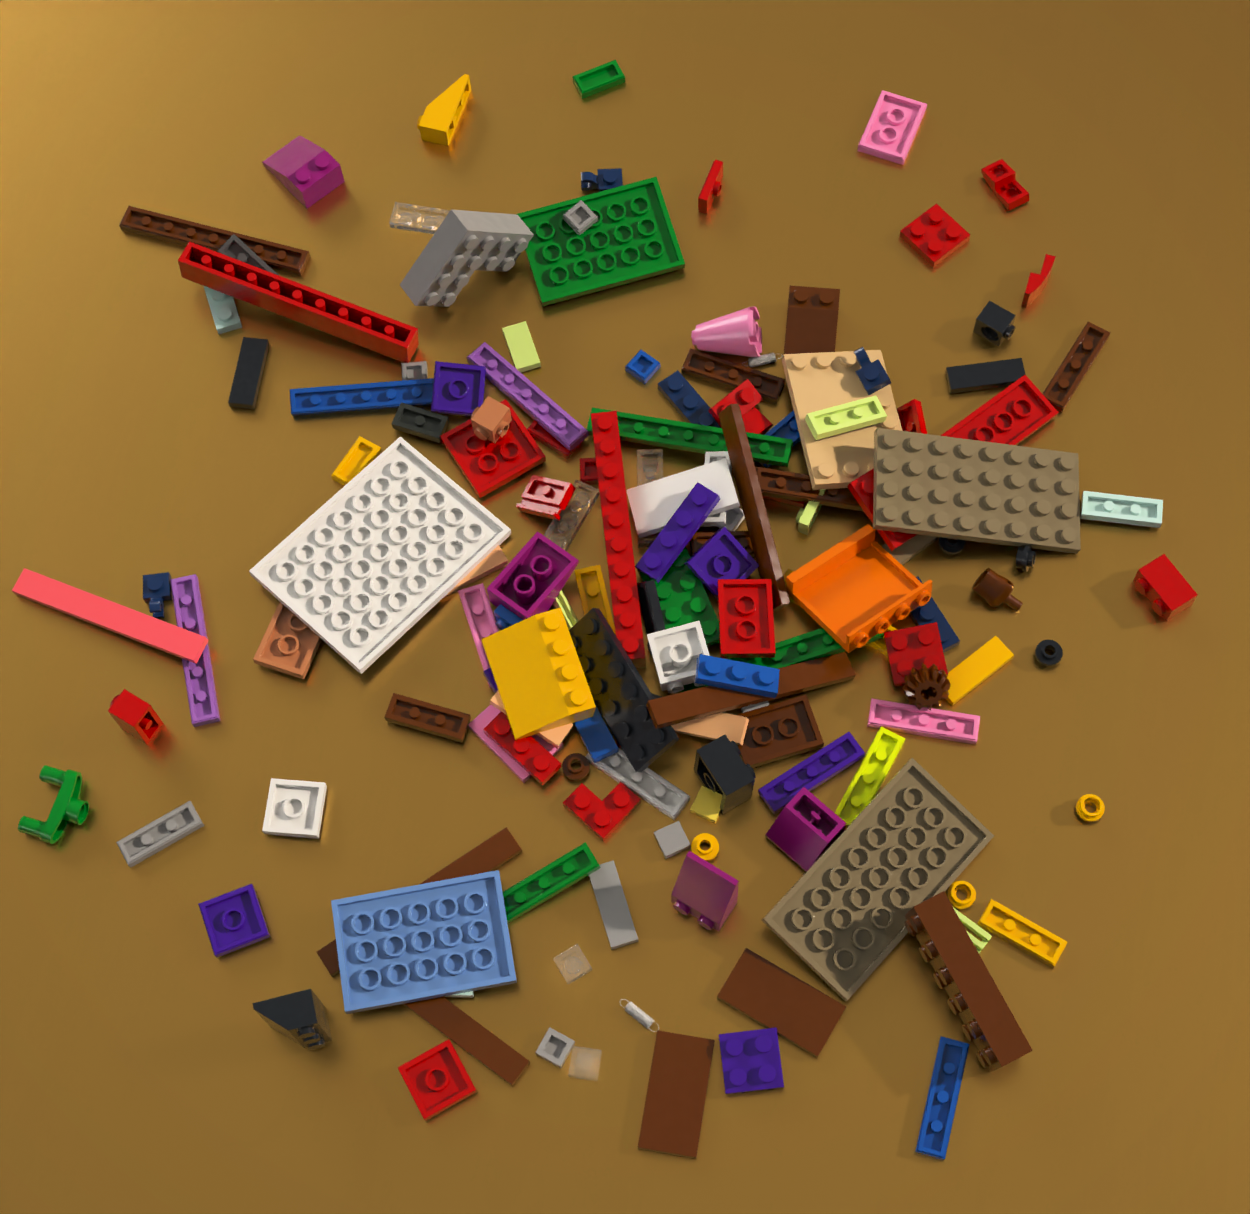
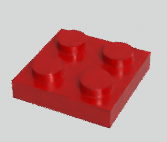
(934, 235)
(913, 647)
(437, 1079)

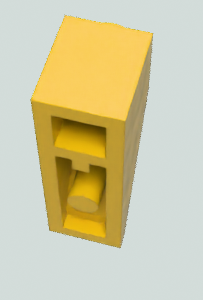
(444, 112)

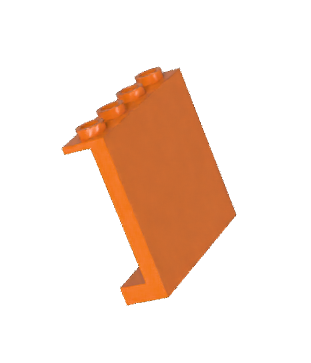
(856, 589)

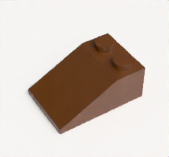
(811, 320)

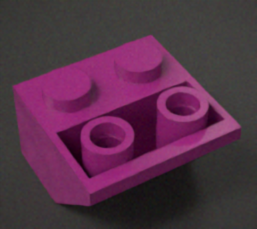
(805, 829)

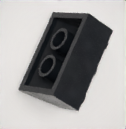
(297, 1017)

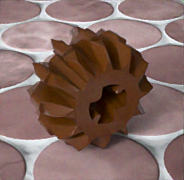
(926, 686)

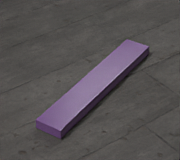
(528, 397)
(198, 676)

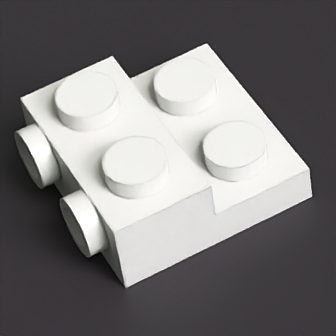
(676, 655)

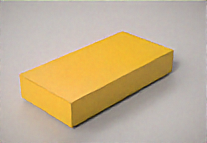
(356, 459)

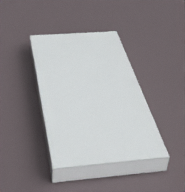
(658, 500)

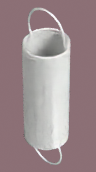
(762, 360)
(639, 1015)

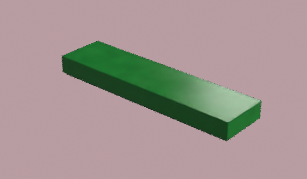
(549, 881)

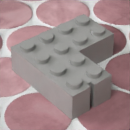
(458, 248)

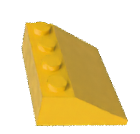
(539, 674)

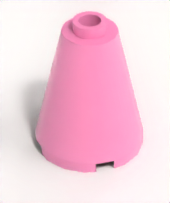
(731, 334)

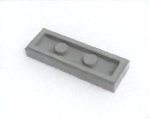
(160, 834)
(613, 906)

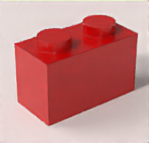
(1164, 587)
(135, 716)

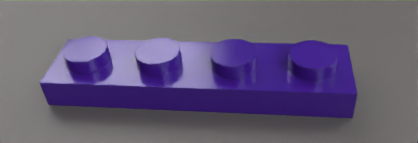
(677, 532)
(811, 772)

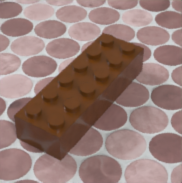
(967, 982)

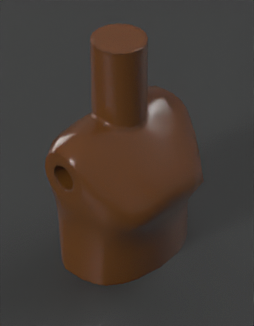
(996, 589)

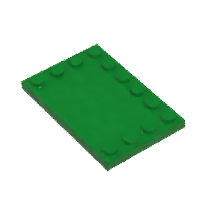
(624, 245)

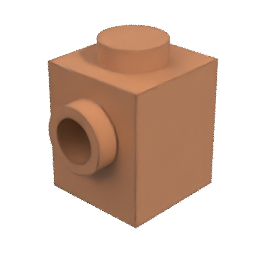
(491, 420)

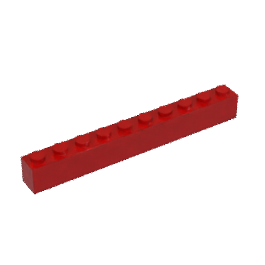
(298, 302)
(618, 536)

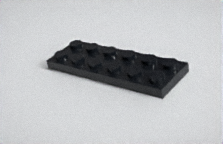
(619, 691)

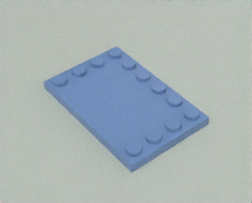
(423, 942)

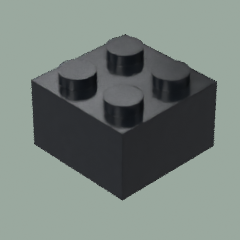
(724, 772)

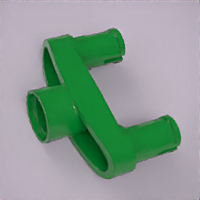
(65, 809)

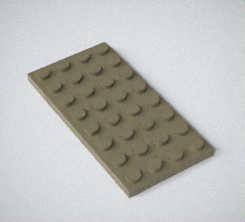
(976, 491)
(888, 859)

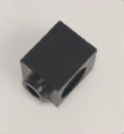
(995, 323)

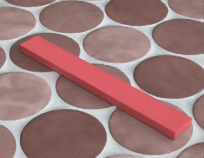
(110, 615)

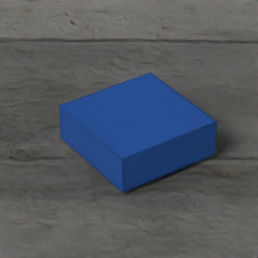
(642, 366)

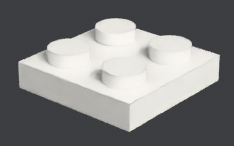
(294, 808)

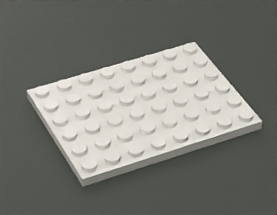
(380, 554)

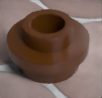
(577, 774)

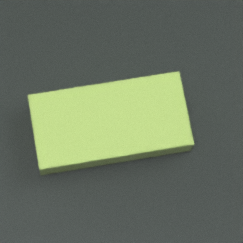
(521, 347)

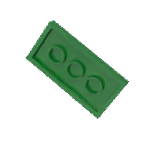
(685, 599)

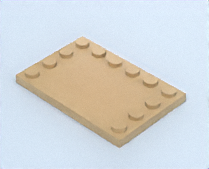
(827, 381)

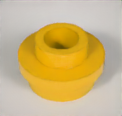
(1095, 802)
(709, 854)
(965, 887)

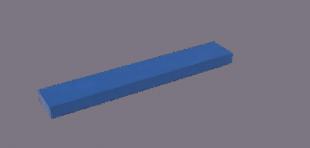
(361, 396)

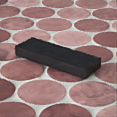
(248, 373)
(984, 375)

